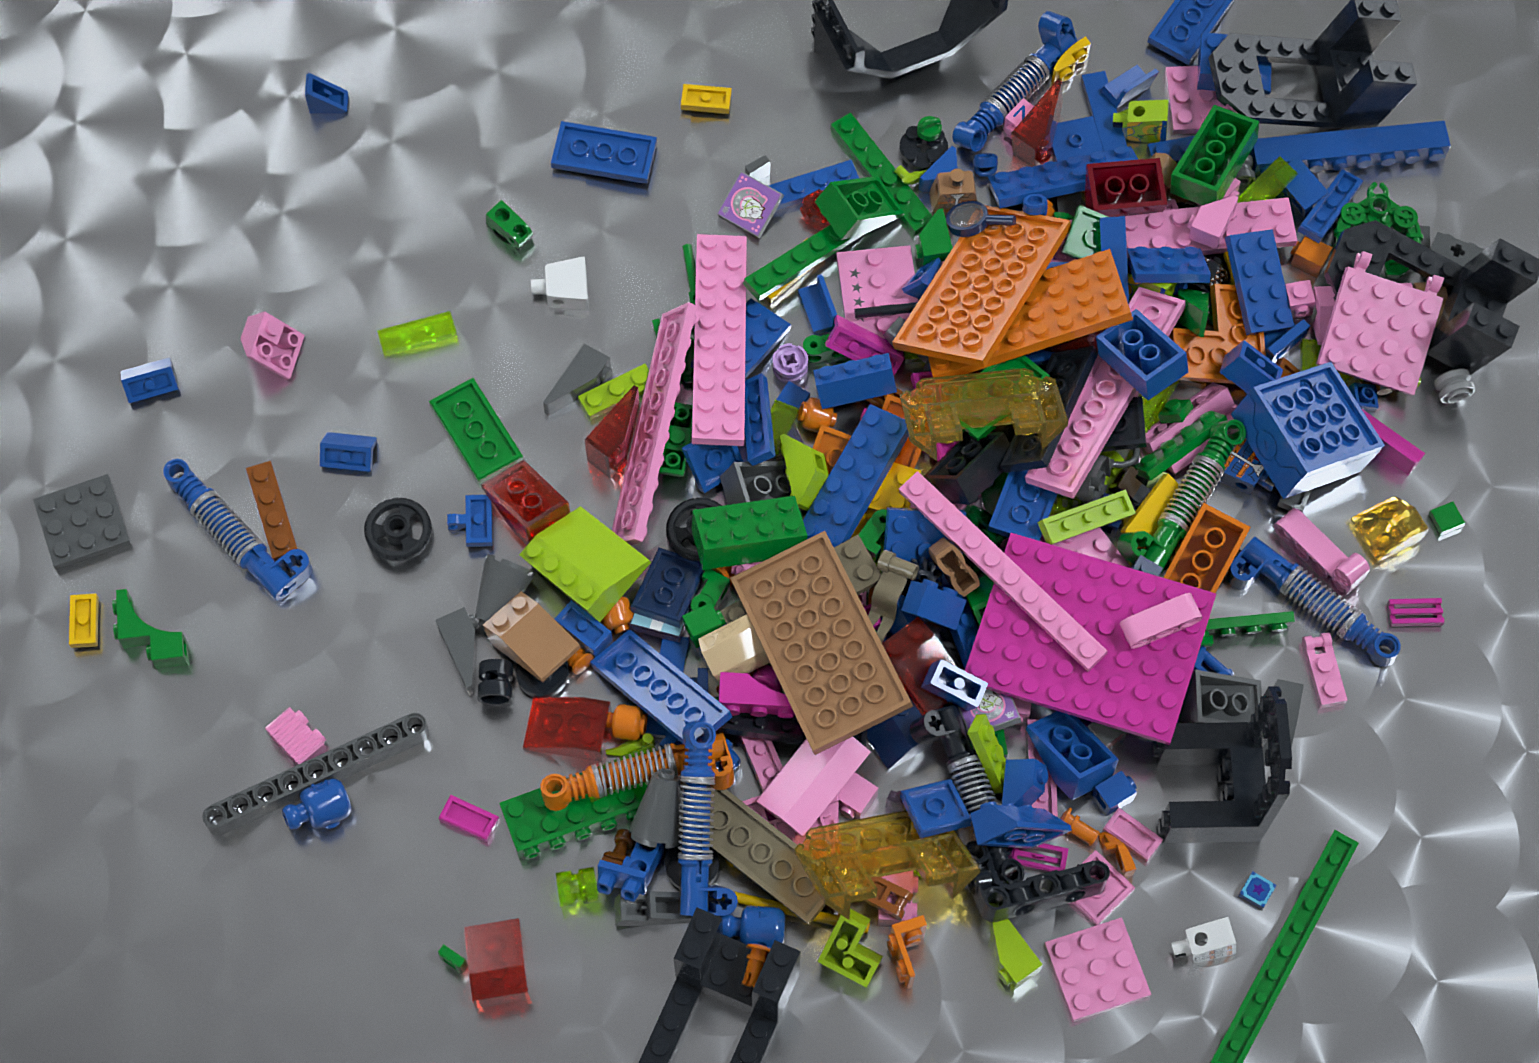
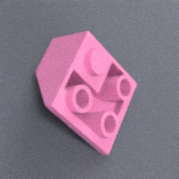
(271, 343)

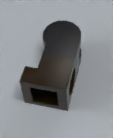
(1126, 481)

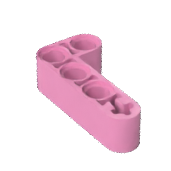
(1321, 553)

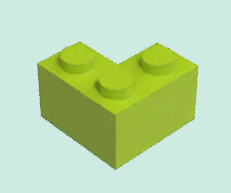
(845, 953)

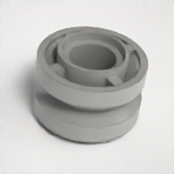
(1454, 386)

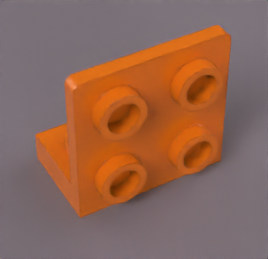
(902, 936)

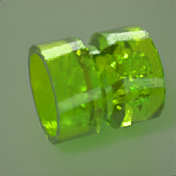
(586, 883)

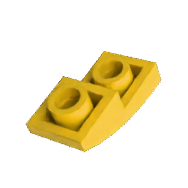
(1066, 64)

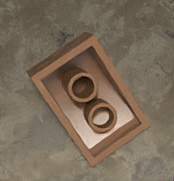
(530, 636)

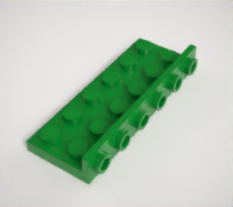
(539, 828)

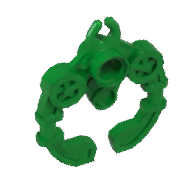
(1402, 219)

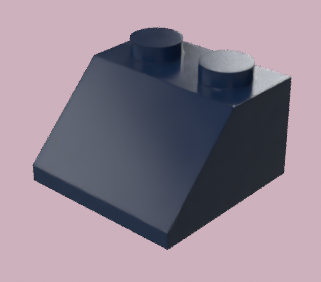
(893, 738)

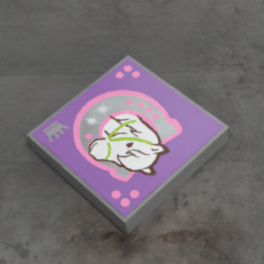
(750, 204)
(998, 708)

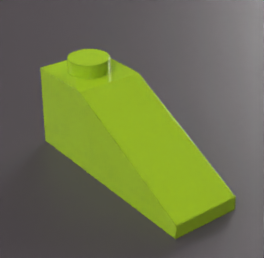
(1012, 954)

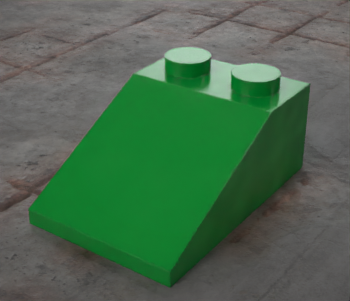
(858, 206)

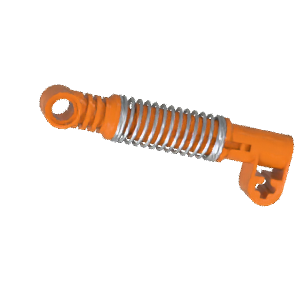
(631, 772)

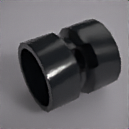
(495, 682)

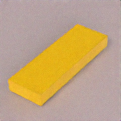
(1152, 506)

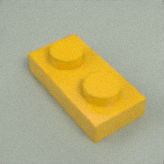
(706, 98)
(83, 620)

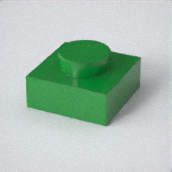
(1175, 411)

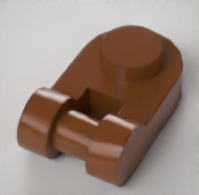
(884, 890)

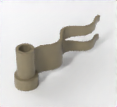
(888, 590)

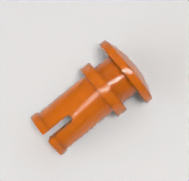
(580, 661)
(1079, 828)
(755, 963)

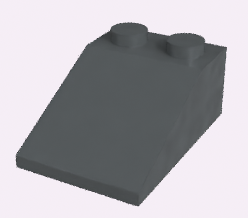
(755, 483)
(1219, 698)

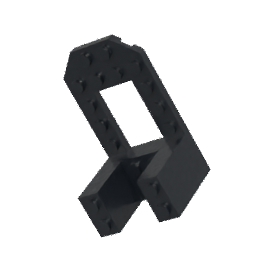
(1353, 84)
(1472, 320)
(1247, 801)
(716, 966)

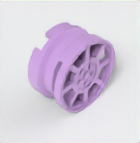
(790, 363)

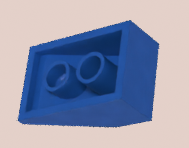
(1208, 44)
(1071, 753)

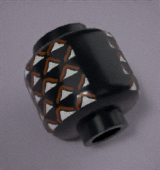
(1218, 274)

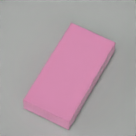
(1133, 834)

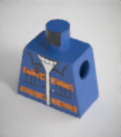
(1245, 470)

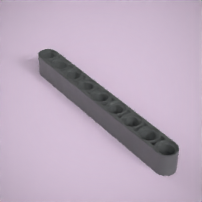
(303, 771)

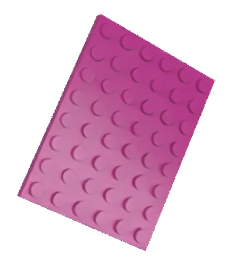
(1128, 687)

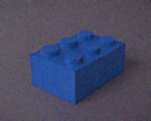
(1142, 355)

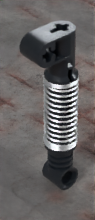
(968, 773)

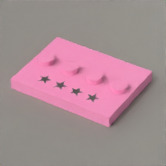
(874, 280)

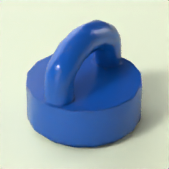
(985, 160)
(1035, 204)

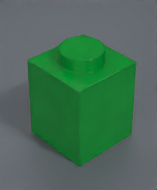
(702, 622)

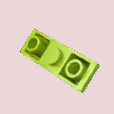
(804, 470)

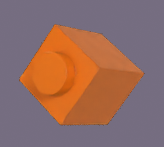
(1310, 256)

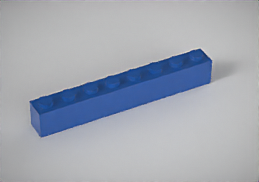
(1356, 147)

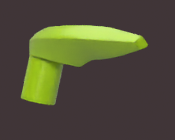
(909, 178)
(630, 746)

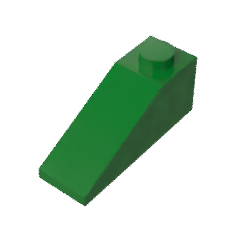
(1196, 310)

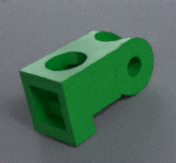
(508, 224)
(817, 350)
(874, 533)
(713, 592)

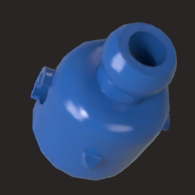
(320, 805)
(756, 925)

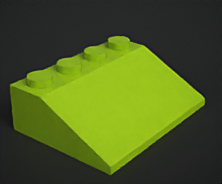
(585, 561)

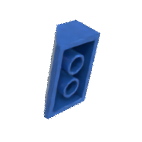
(855, 381)
(1016, 826)

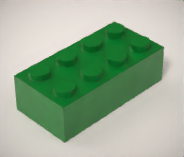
(1214, 156)
(746, 531)

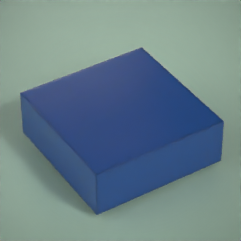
(793, 395)

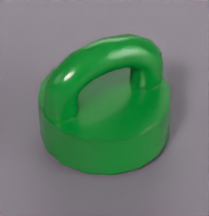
(929, 128)

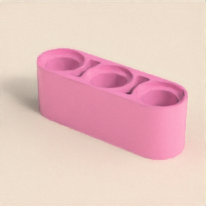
(1161, 620)

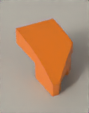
(1112, 845)

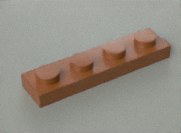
(271, 509)

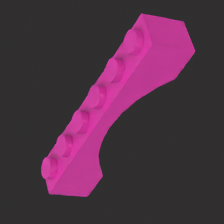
(745, 695)

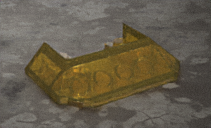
(947, 404)
(848, 853)

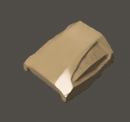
(733, 648)

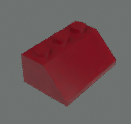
(1125, 187)

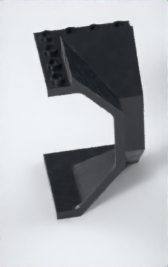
(960, 24)

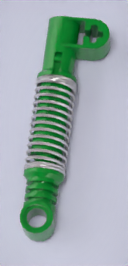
(1175, 522)

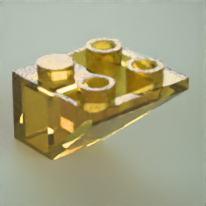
(1390, 527)

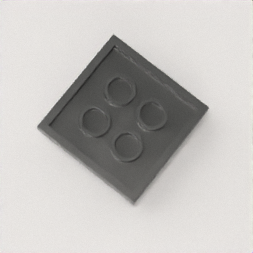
(82, 521)

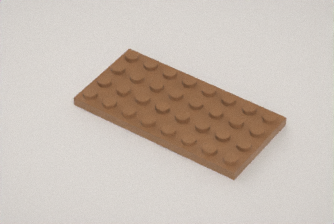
(821, 643)

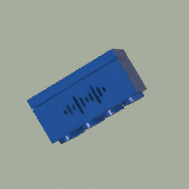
(1307, 429)

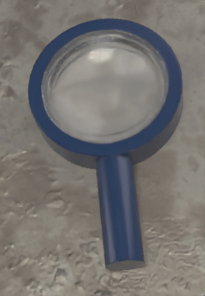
(972, 218)

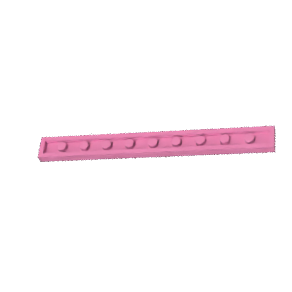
(1003, 571)

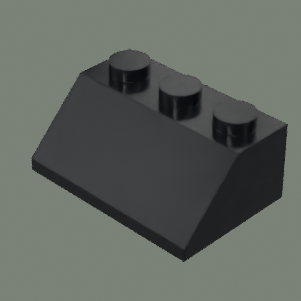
(969, 467)

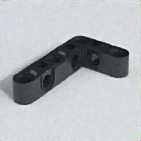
(1025, 896)

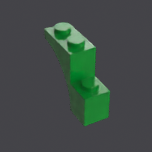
(162, 648)

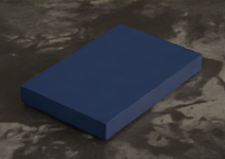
(668, 588)

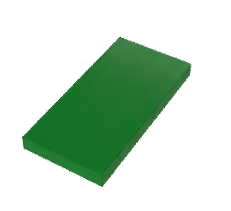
(476, 430)

